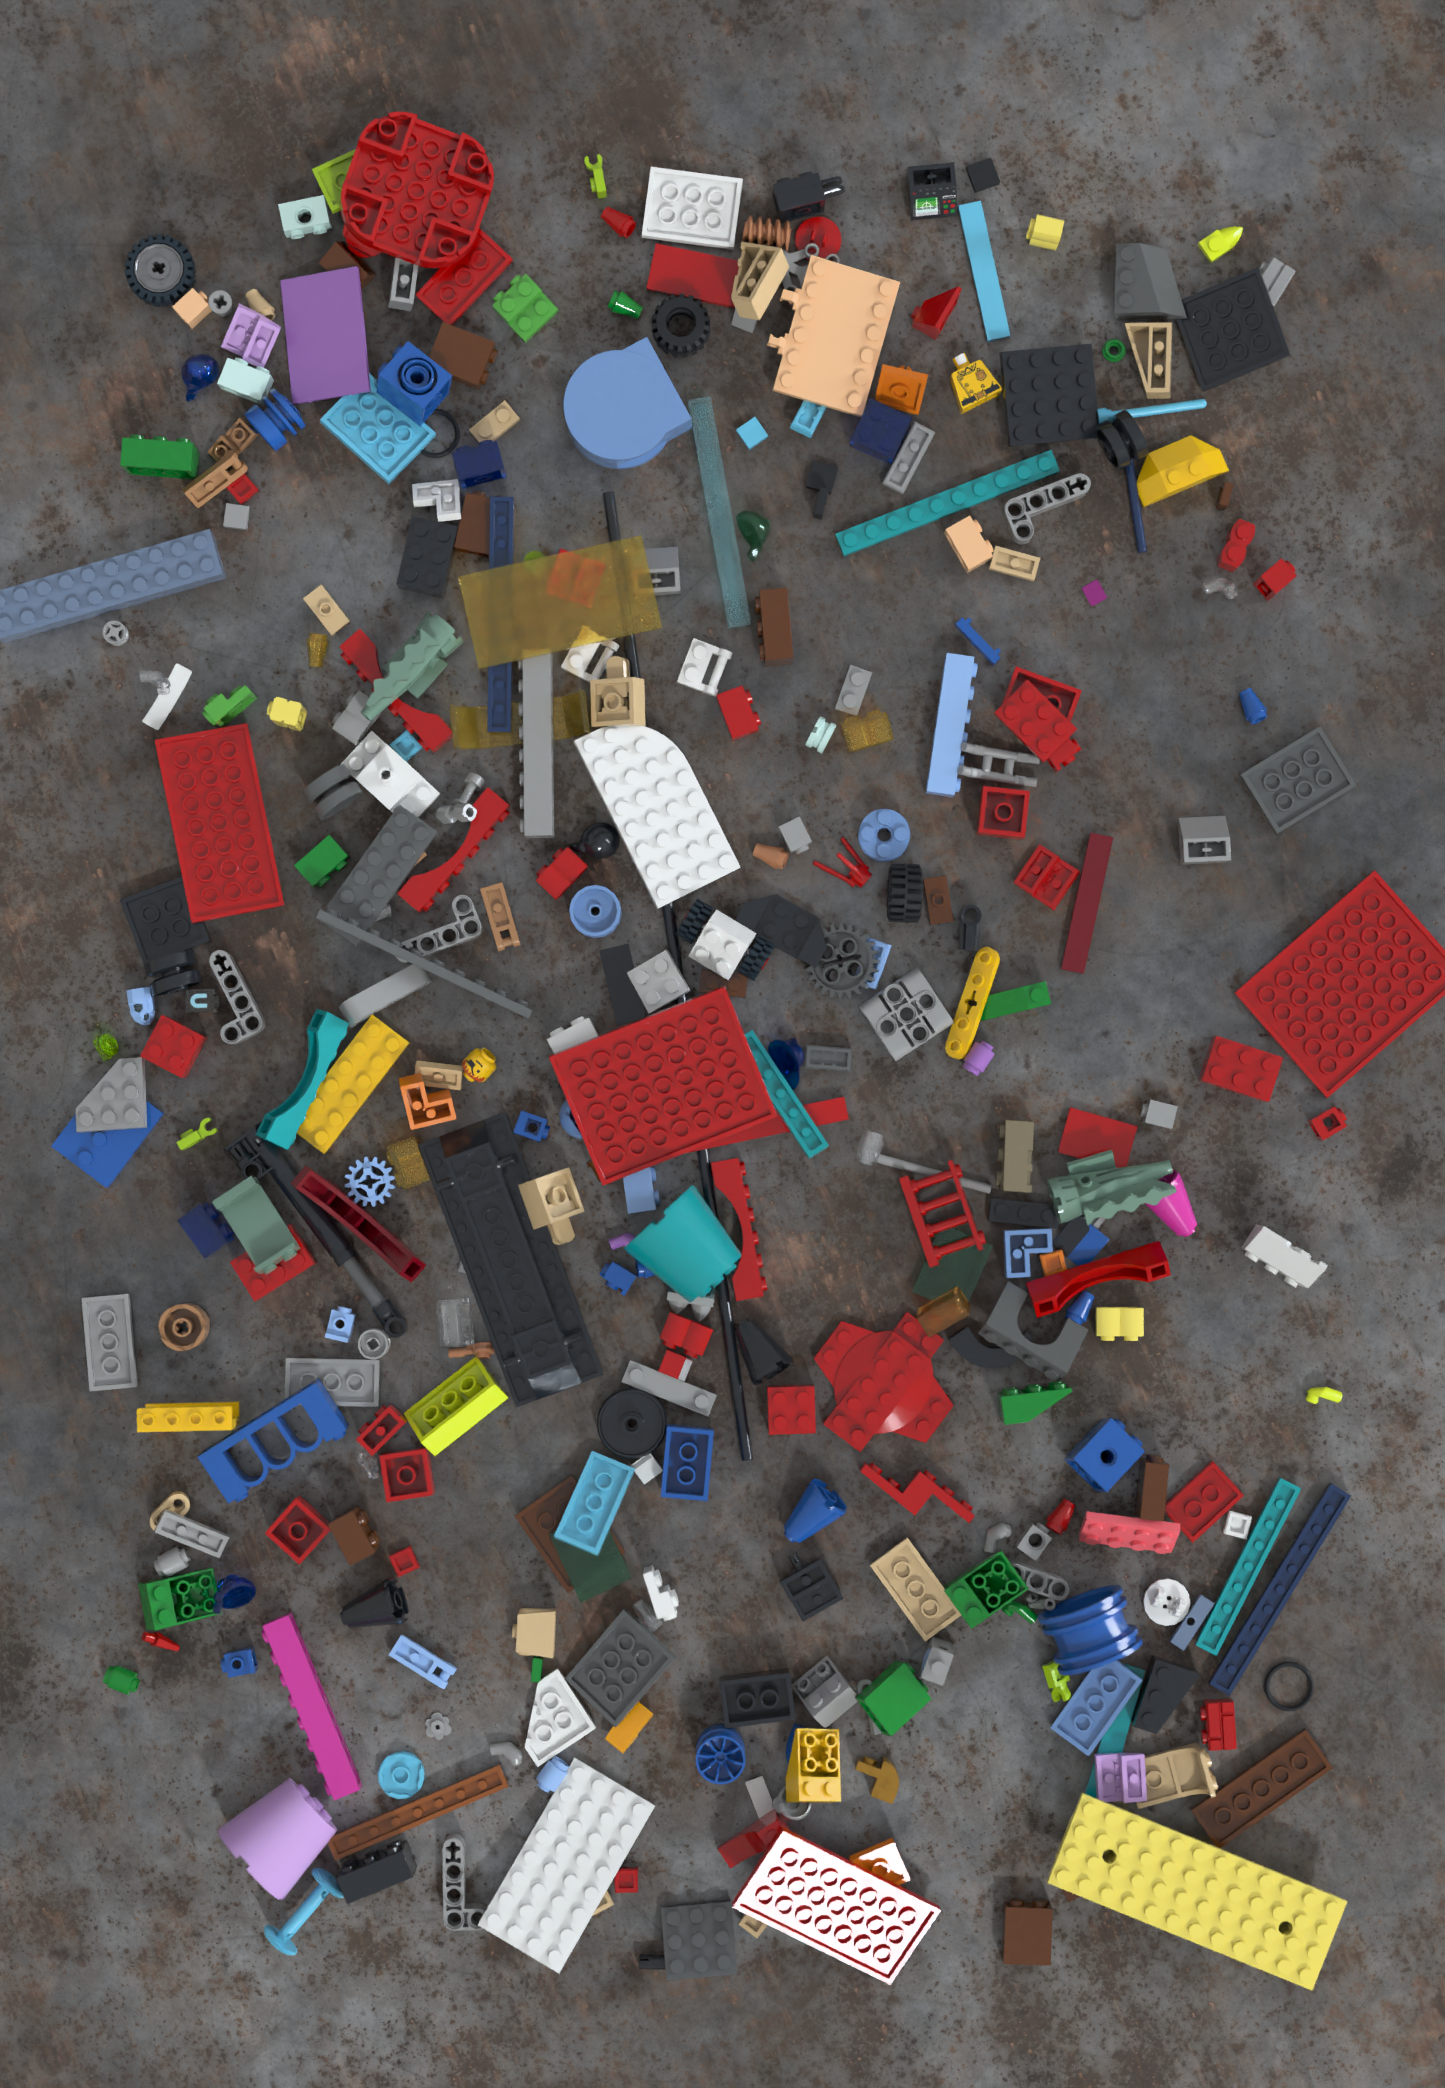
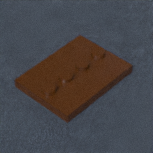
(543, 1518)

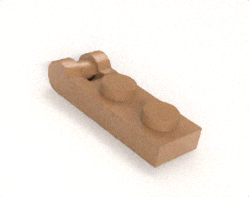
(215, 479)
(500, 915)

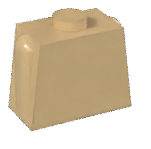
(535, 1632)

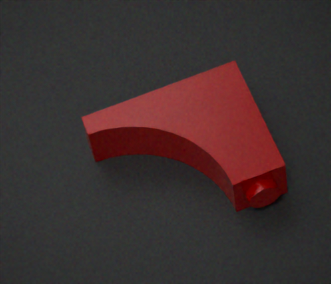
(752, 1839)

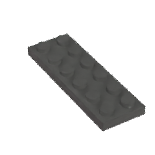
(381, 870)

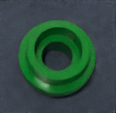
(1115, 343)

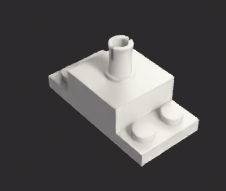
(389, 776)

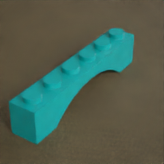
(324, 1037)

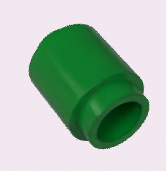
(121, 1679)

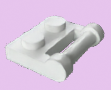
(580, 658)
(697, 664)

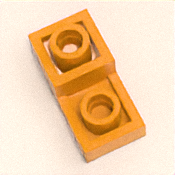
(627, 1731)

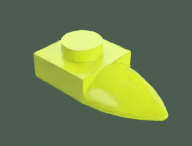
(1220, 242)

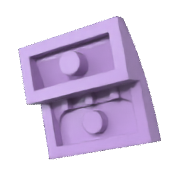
(251, 336)
(1120, 1777)

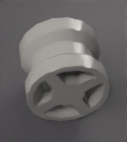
(112, 629)

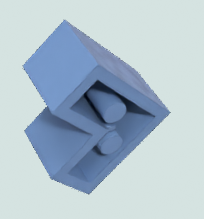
(1018, 1245)

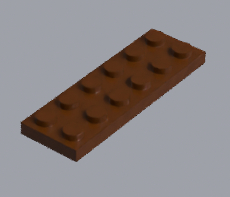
(1261, 1788)

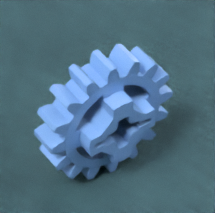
(371, 1192)

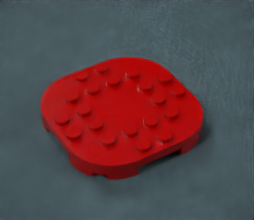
(416, 190)

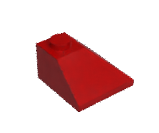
(935, 312)

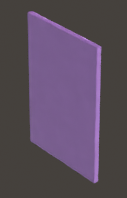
(325, 335)

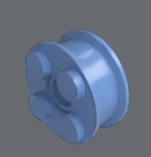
(884, 820)

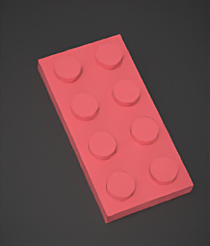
(1129, 1532)

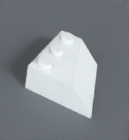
(1282, 1257)

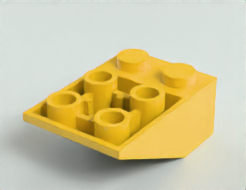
(814, 1767)

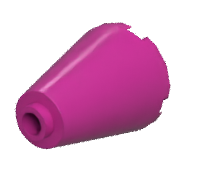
(1176, 1208)

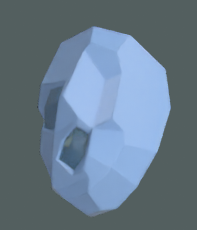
(141, 1005)

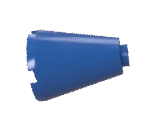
(814, 1511)

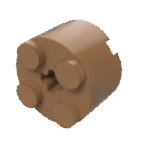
(170, 1326)

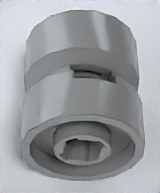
(374, 1343)

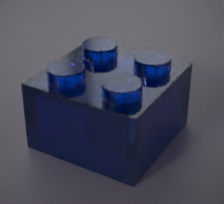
(880, 431)
(479, 464)
(206, 1229)

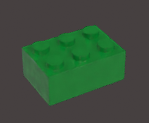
(160, 457)

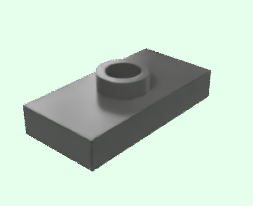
(828, 1058)

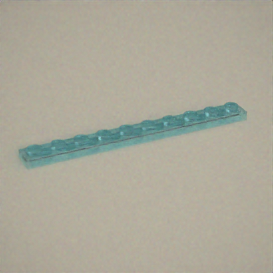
(719, 512)

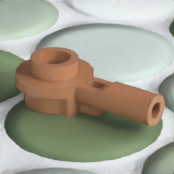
(482, 1350)

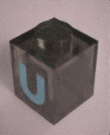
(202, 1001)

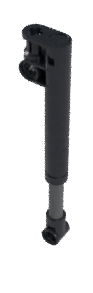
(272, 1160)

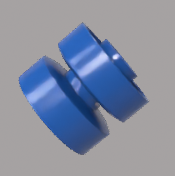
(720, 1754)

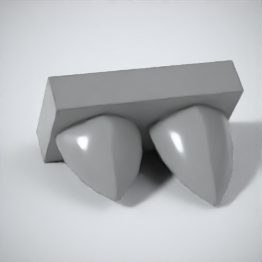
(700, 1305)

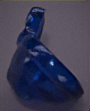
(199, 373)
(233, 1593)

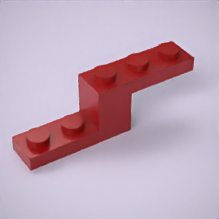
(917, 1491)

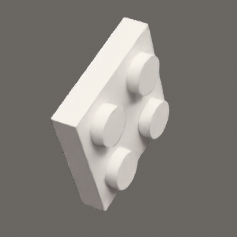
(658, 981)

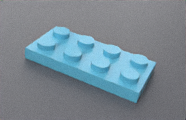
(594, 1503)

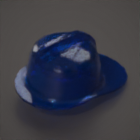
(788, 1058)

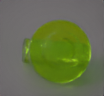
(106, 1046)

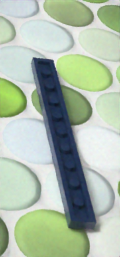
(500, 555)
(1279, 1589)

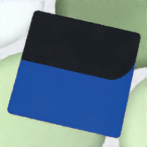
(1080, 1241)

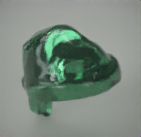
(755, 531)

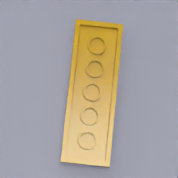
(351, 1082)

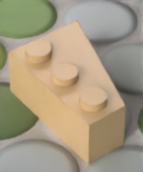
(757, 278)
(1153, 356)

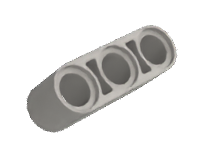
(1046, 1584)

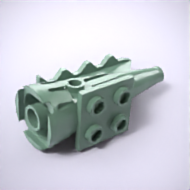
(414, 664)
(1102, 1189)

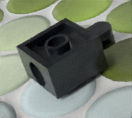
(804, 195)

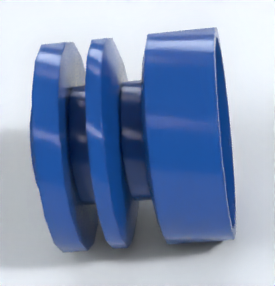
(275, 419)

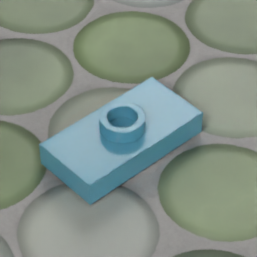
(807, 418)

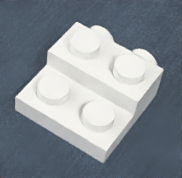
(662, 1597)

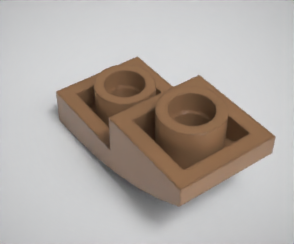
(236, 439)

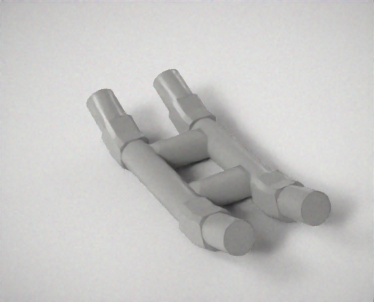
(1009, 756)

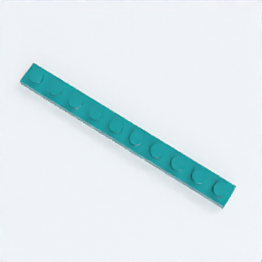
(947, 503)

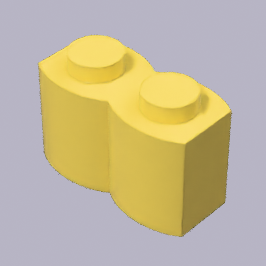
(1045, 232)
(1119, 1322)

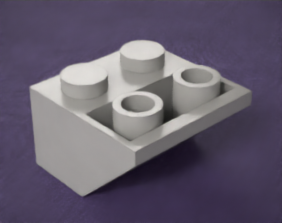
(664, 570)
(1204, 840)
(825, 1692)

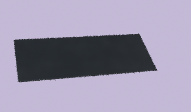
(623, 995)

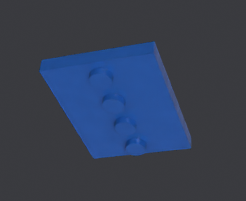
(104, 1152)

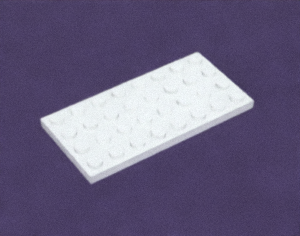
(566, 1865)

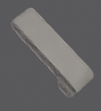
(1048, 503)
(438, 934)
(383, 994)
(233, 995)
(457, 1882)

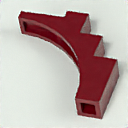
(360, 1222)

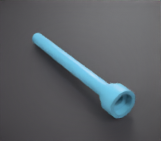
(1104, 414)

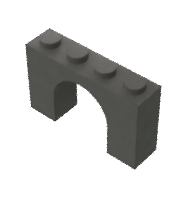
(1003, 1330)

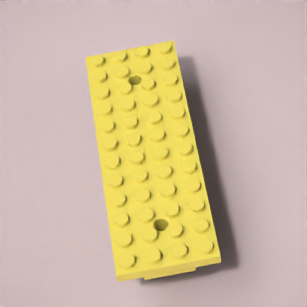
(1196, 1891)

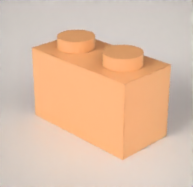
(969, 543)

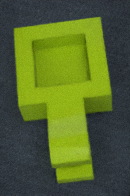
(597, 182)
(190, 1137)
(1057, 1682)

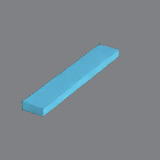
(984, 271)

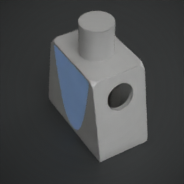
(936, 1661)

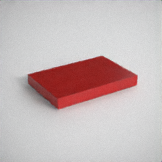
(1092, 1134)
(1202, 1501)

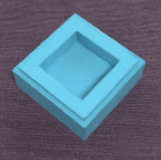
(752, 433)
(406, 745)

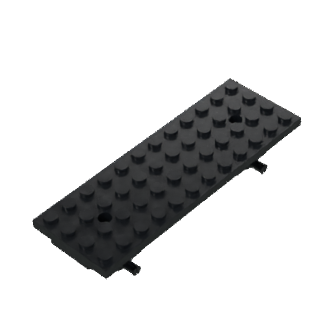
(509, 1263)

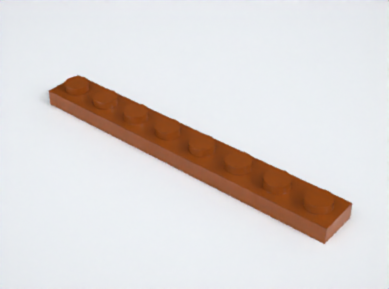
(418, 1811)

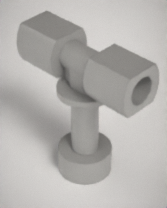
(461, 808)

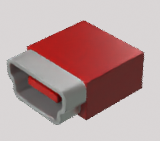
(675, 1365)

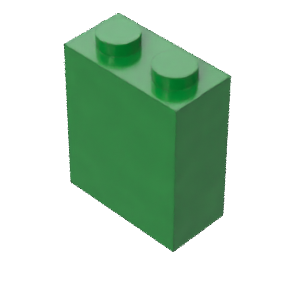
(893, 1697)

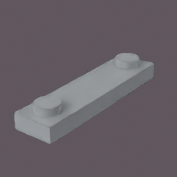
(669, 1388)

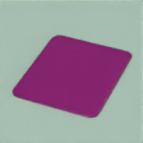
(1094, 593)

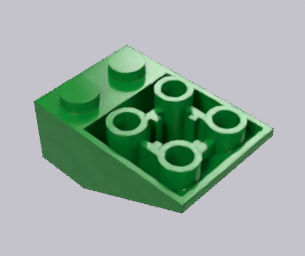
(1024, 1405)
(985, 1588)
(178, 1598)

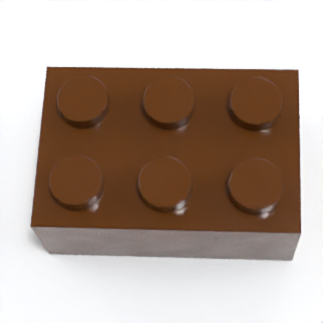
(774, 627)

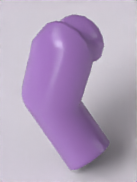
(621, 1240)

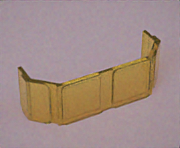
(470, 723)

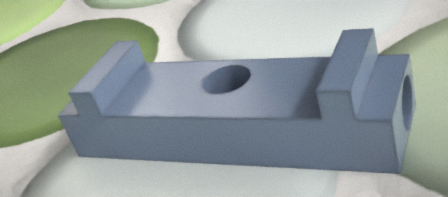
(1185, 1631)

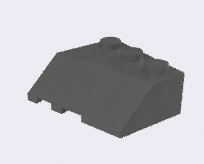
(1145, 284)

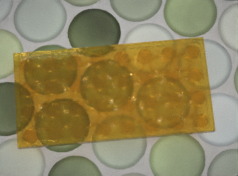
(560, 602)

